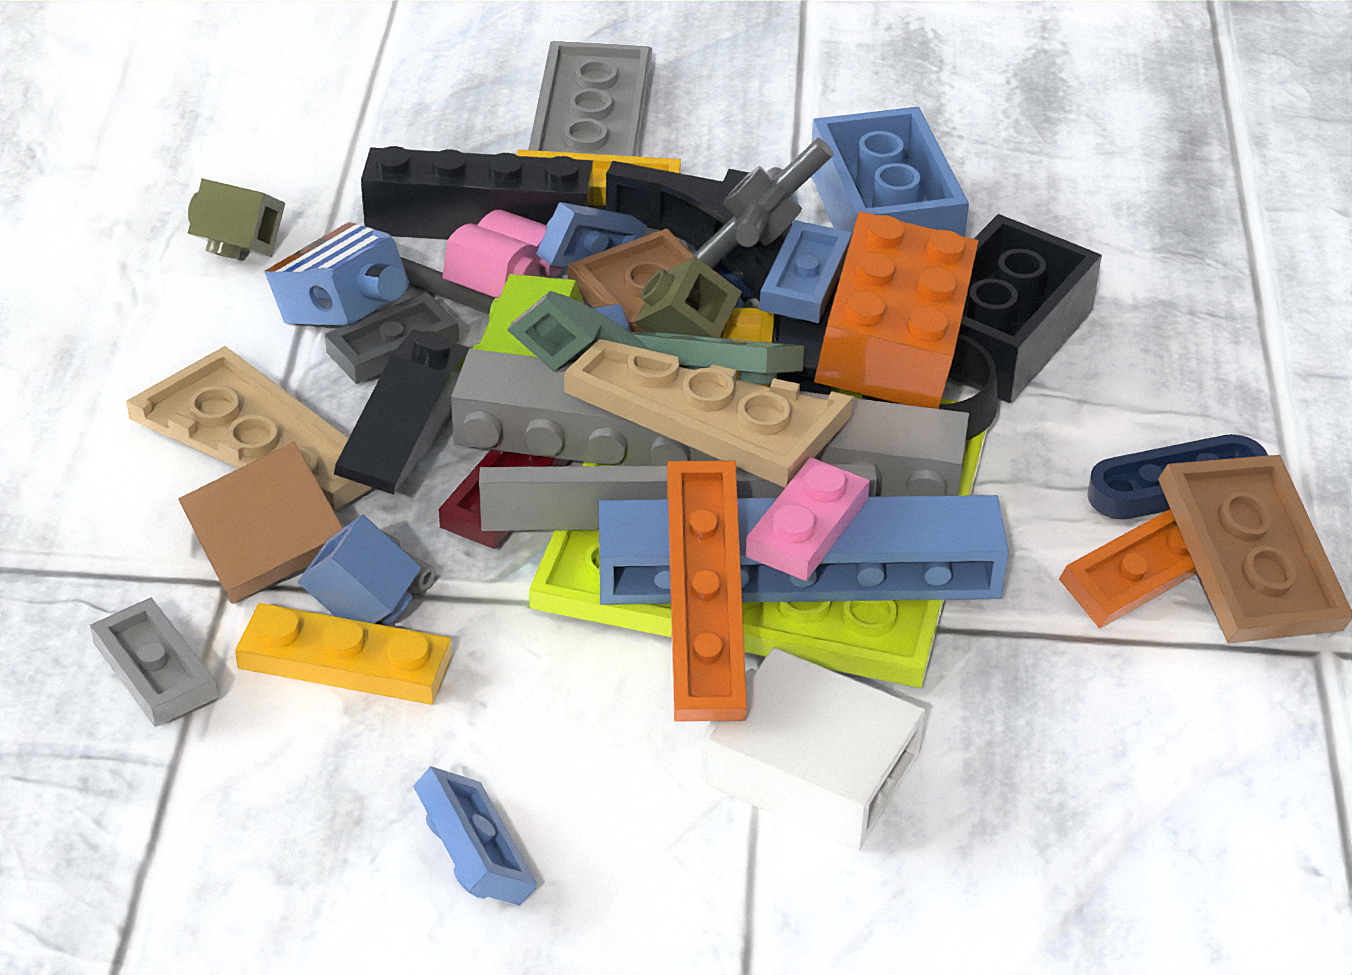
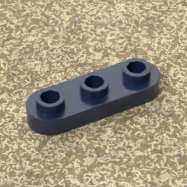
(1130, 485)

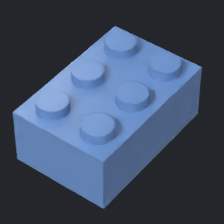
(887, 167)

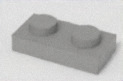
(153, 661)

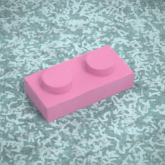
(807, 518)

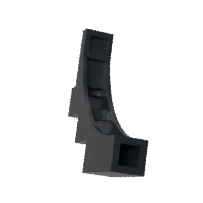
(694, 213)

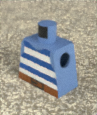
(356, 273)

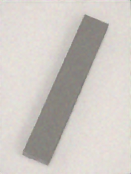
(571, 495)

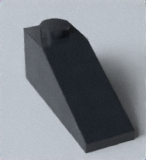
(403, 412)

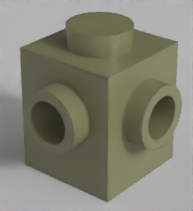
(234, 219)
(687, 300)

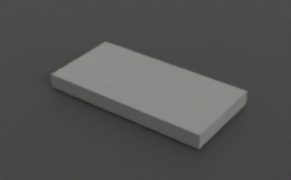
(592, 99)

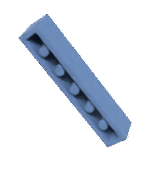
(886, 553)

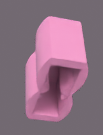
(498, 246)

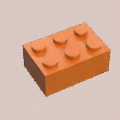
(897, 311)

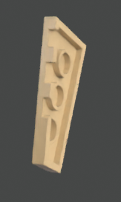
(709, 410)
(241, 416)

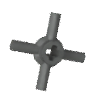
(763, 204)

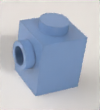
(361, 574)

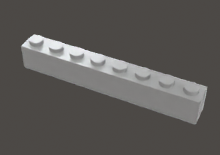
(523, 409)

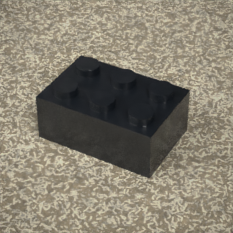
(1024, 300)

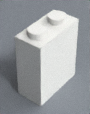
(815, 748)

